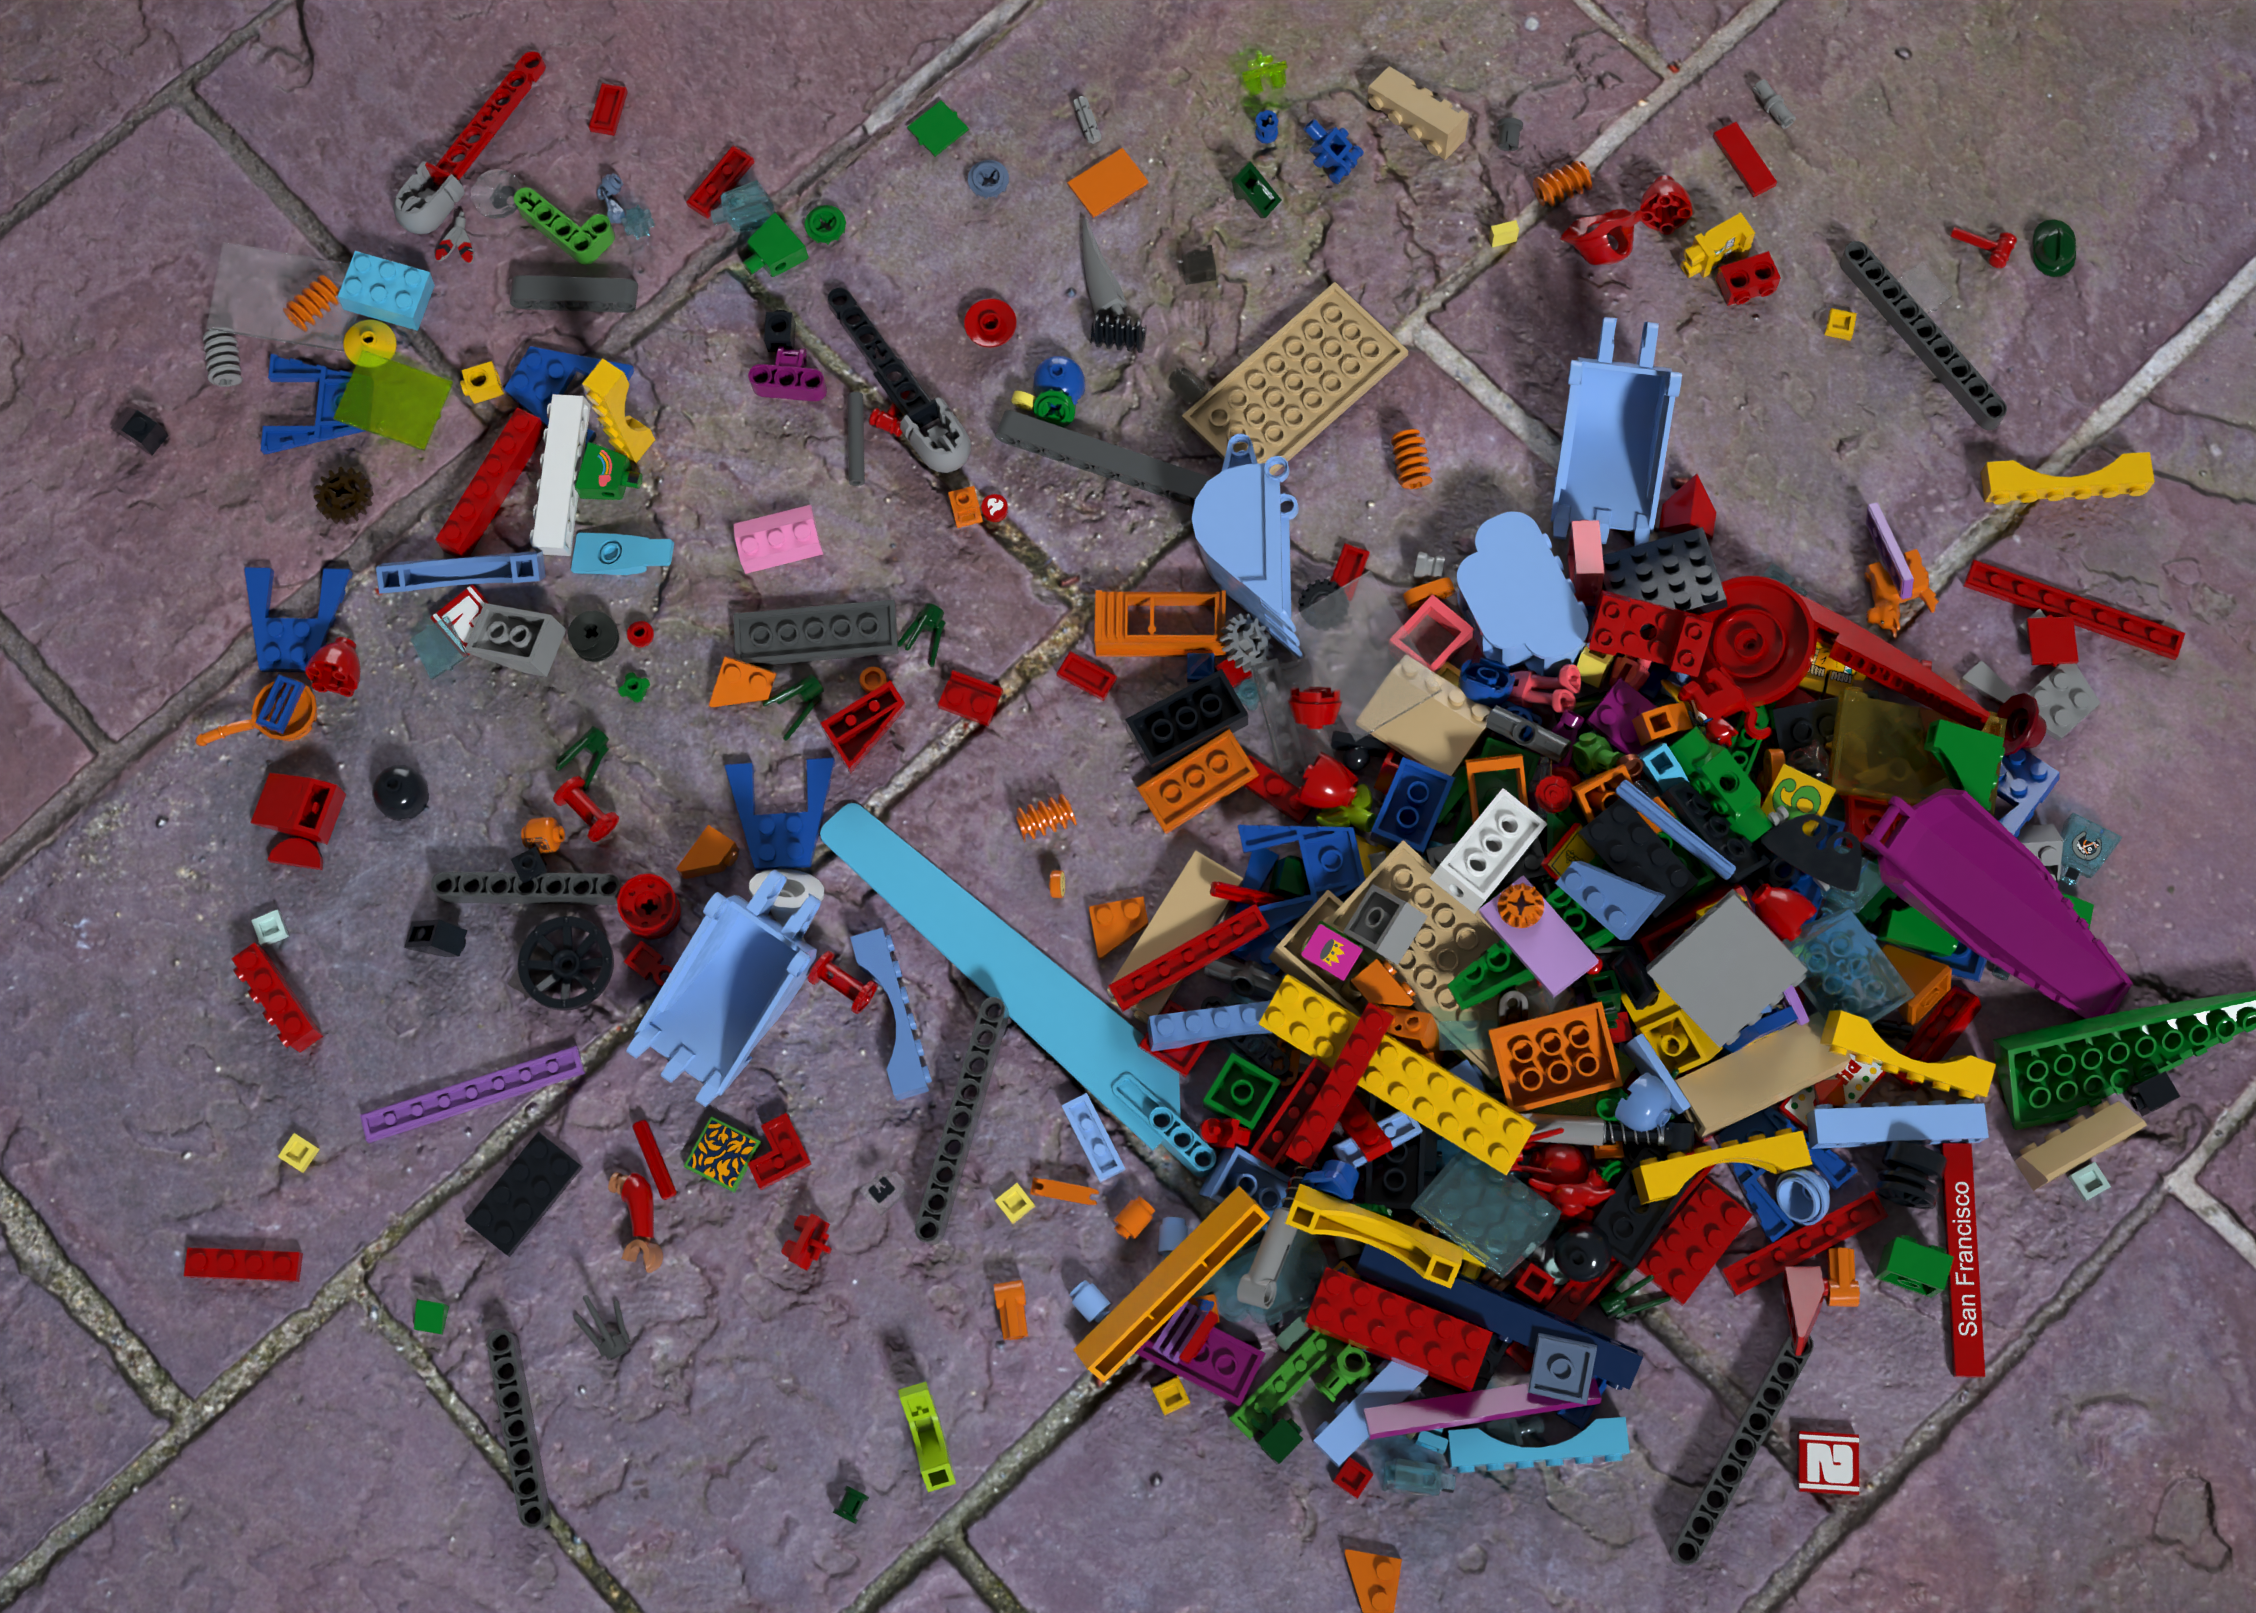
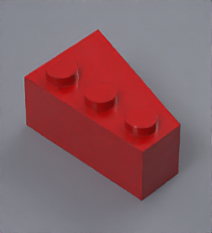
(863, 724)

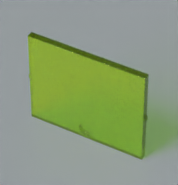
(393, 400)

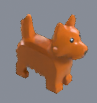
(1886, 598)

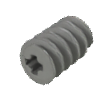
(222, 358)

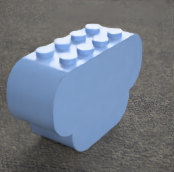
(1520, 598)

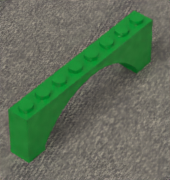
(1971, 765)

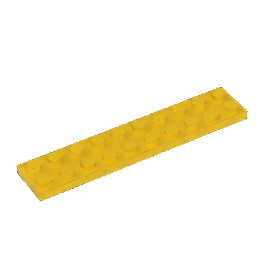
(1402, 1077)

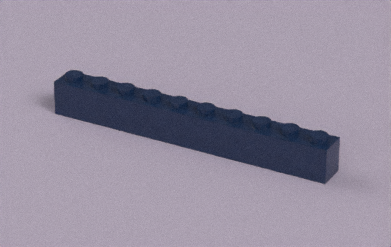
(1500, 1313)

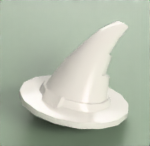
(792, 894)

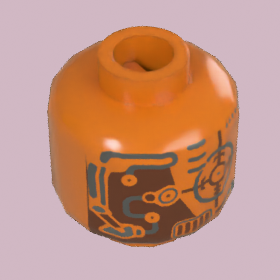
(543, 833)

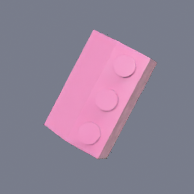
(777, 539)

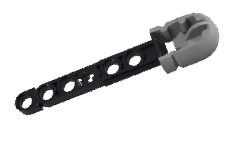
(916, 412)

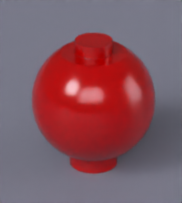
(1564, 1161)

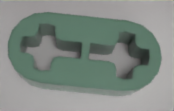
(1293, 1332)

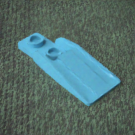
(619, 553)

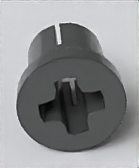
(1509, 133)

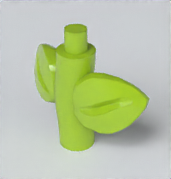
(1355, 814)

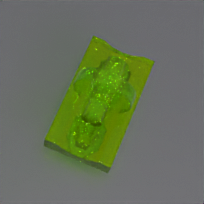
(1253, 77)

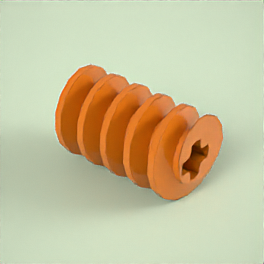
(1562, 182)
(312, 302)
(1410, 459)
(1045, 817)

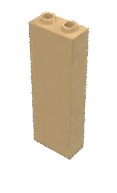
(1181, 917)
(1759, 1076)

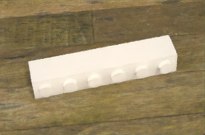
(560, 469)

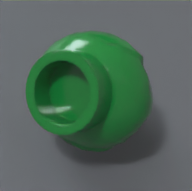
(1607, 1102)

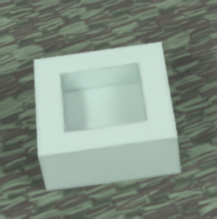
(270, 928)
(2089, 1181)

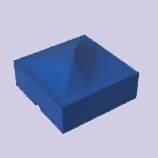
(1199, 666)

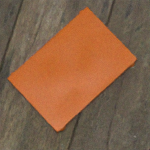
(1107, 182)

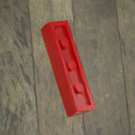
(1940, 1030)

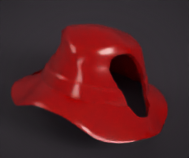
(1595, 245)

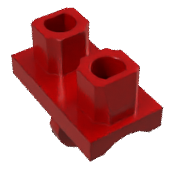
(1224, 1133)
(810, 1242)

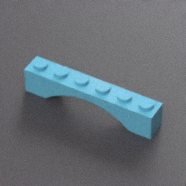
(1475, 1448)

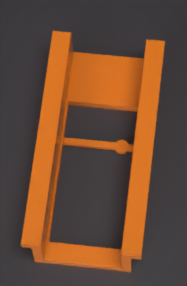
(1112, 625)

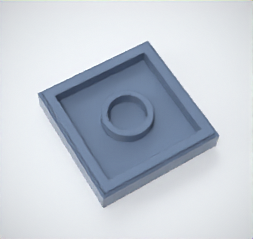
(1562, 1368)

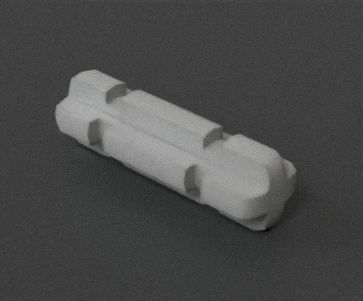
(1087, 120)

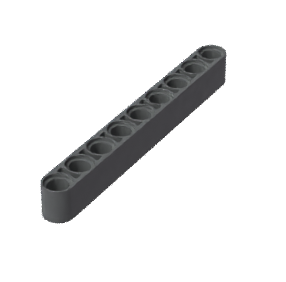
(1924, 347)
(1100, 457)
(962, 1134)
(1731, 1458)

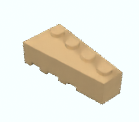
(1419, 112)

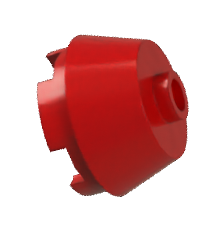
(1315, 706)

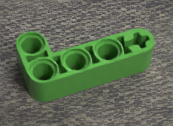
(559, 223)

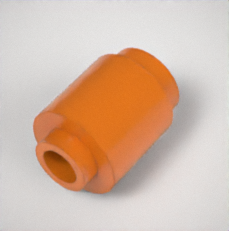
(1134, 1218)

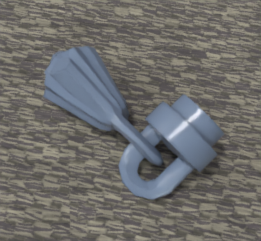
(613, 186)

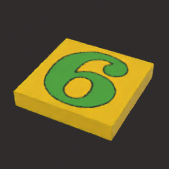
(1799, 795)

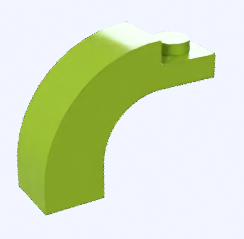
(927, 1436)

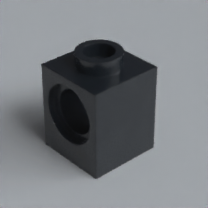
(774, 339)
(2153, 1094)

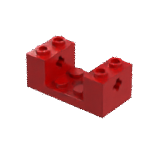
(1678, 640)

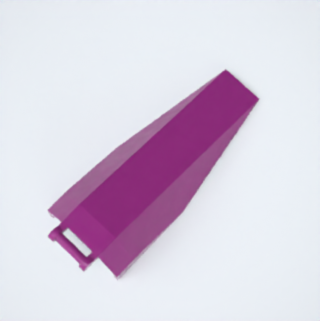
(1995, 899)

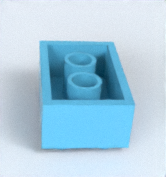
(386, 290)

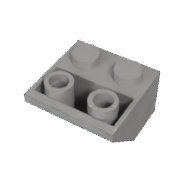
(2046, 845)

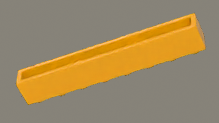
(1171, 1284)

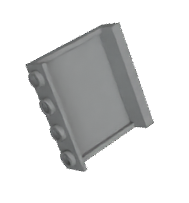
(1727, 969)

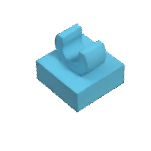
(1432, 1440)

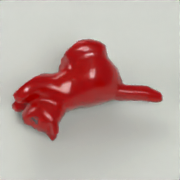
(1573, 1198)

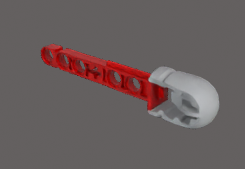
(424, 210)

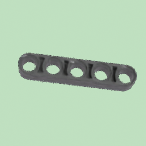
(574, 294)

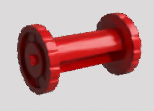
(1555, 791)
(572, 794)
(842, 982)

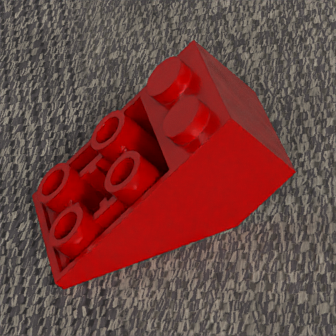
(299, 806)

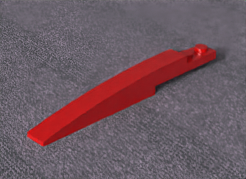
(1891, 667)

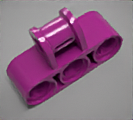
(788, 366)

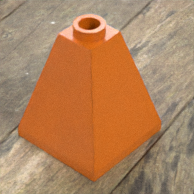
(1599, 792)
(1925, 977)

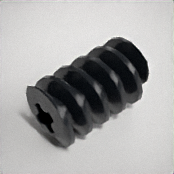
(1118, 333)

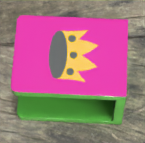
(1332, 950)

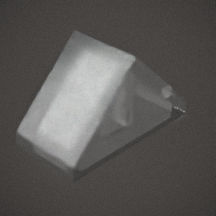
(1542, 1003)

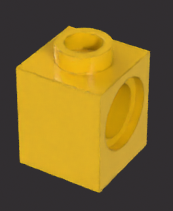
(484, 372)

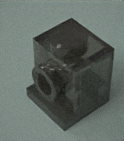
(1197, 266)
(1810, 760)

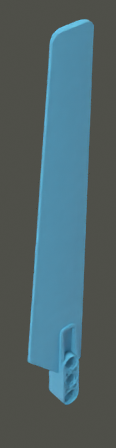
(1040, 996)

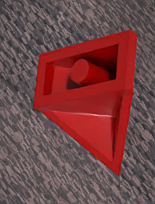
(1688, 510)

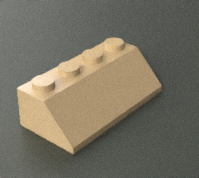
(2078, 1144)

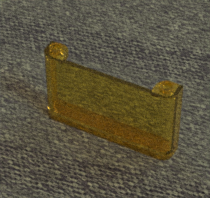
(1881, 750)

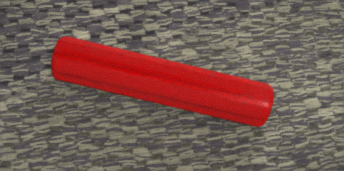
(1243, 894)
(654, 1159)

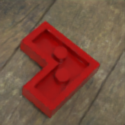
(786, 1155)

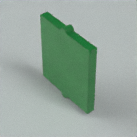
(937, 128)

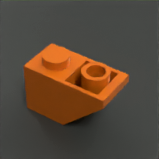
(1662, 723)
(1381, 986)

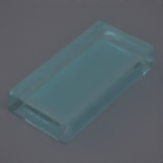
(1465, 1034)

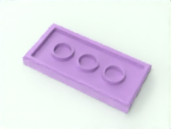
(1546, 948)

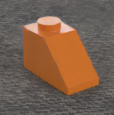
(708, 855)

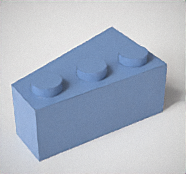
(1609, 898)

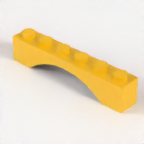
(607, 391)
(2012, 481)
(1855, 1036)
(1775, 1154)
(1328, 1215)

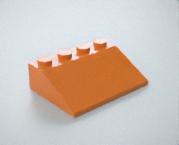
(1555, 1057)

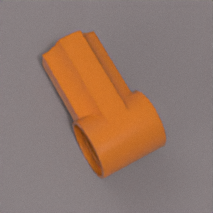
(1841, 1278)
(1010, 1302)

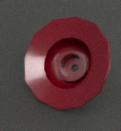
(2023, 725)

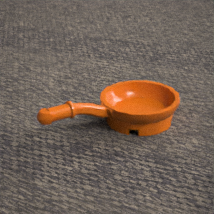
(297, 727)

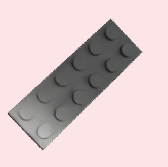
(816, 633)

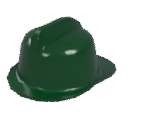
(2054, 248)

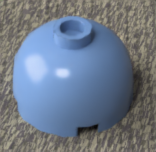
(1646, 1105)

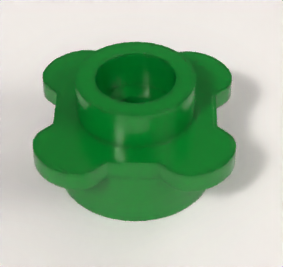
(637, 694)

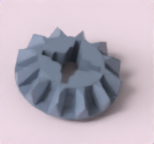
(987, 169)

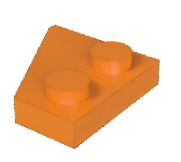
(741, 683)
(1116, 922)
(1374, 1580)

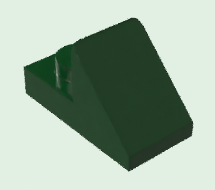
(1253, 187)

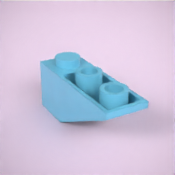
(1661, 767)

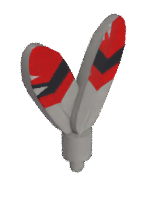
(458, 237)

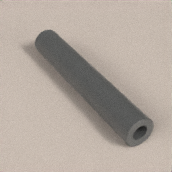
(856, 439)

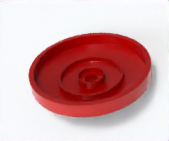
(1760, 639)

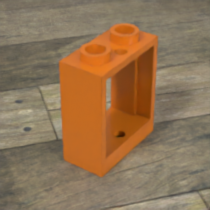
(1493, 764)
(1416, 1031)

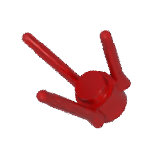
(1530, 1145)

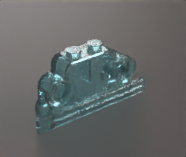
(1295, 1284)

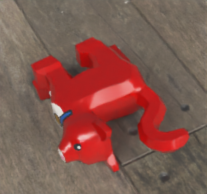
(1721, 703)

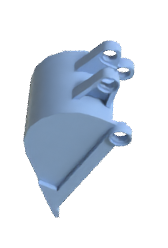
(1614, 439)
(1248, 538)
(728, 988)

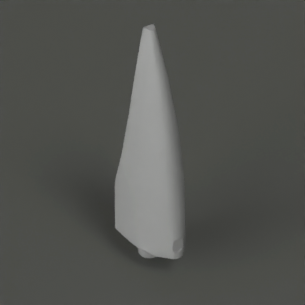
(1103, 287)

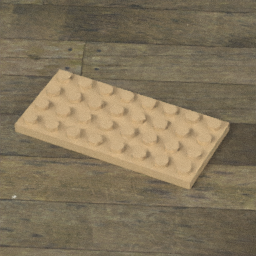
(1298, 380)
(1441, 949)

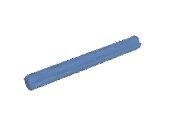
(1675, 829)

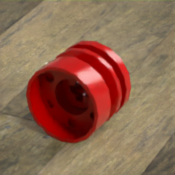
(639, 895)

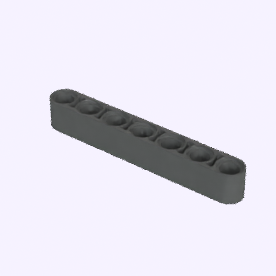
(514, 890)
(528, 1440)

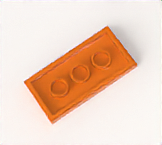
(1197, 781)

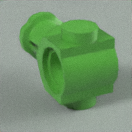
(1594, 754)
(1344, 1374)

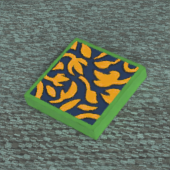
(722, 1154)

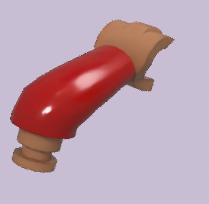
(639, 1197)

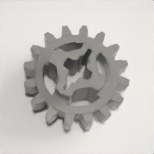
(1248, 644)

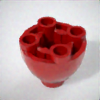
(1665, 205)
(335, 668)
(1326, 784)
(1782, 910)

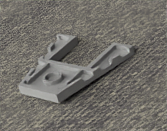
(2062, 696)

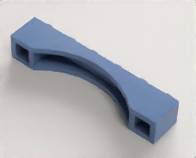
(460, 571)
(1197, 1026)
(905, 1066)

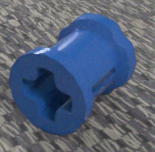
(1264, 125)

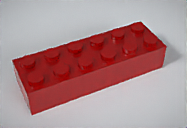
(1398, 1329)

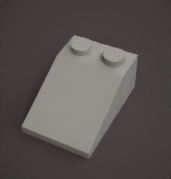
(516, 638)

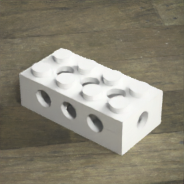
(1488, 851)

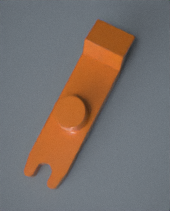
(1063, 1191)

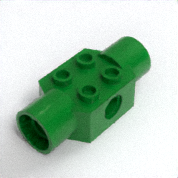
(1722, 783)

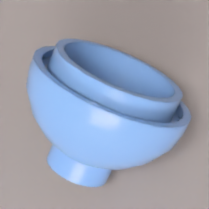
(1803, 1196)

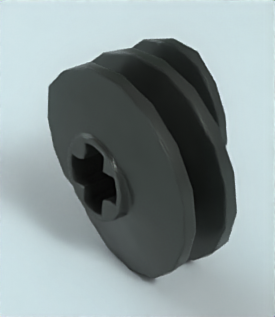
(593, 648)

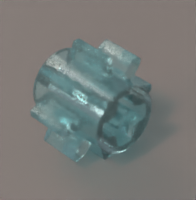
(637, 222)

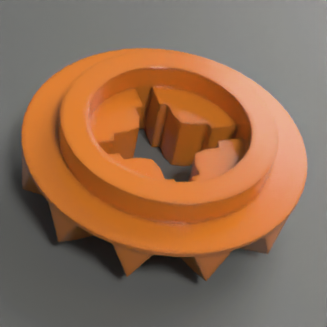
(1530, 914)

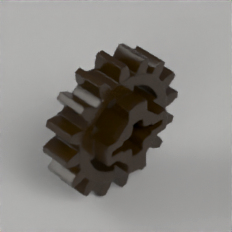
(348, 504)

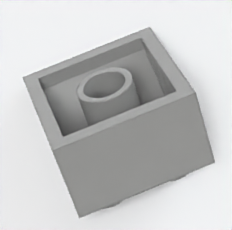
(1385, 924)

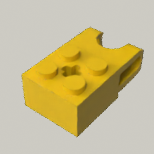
(1671, 1032)

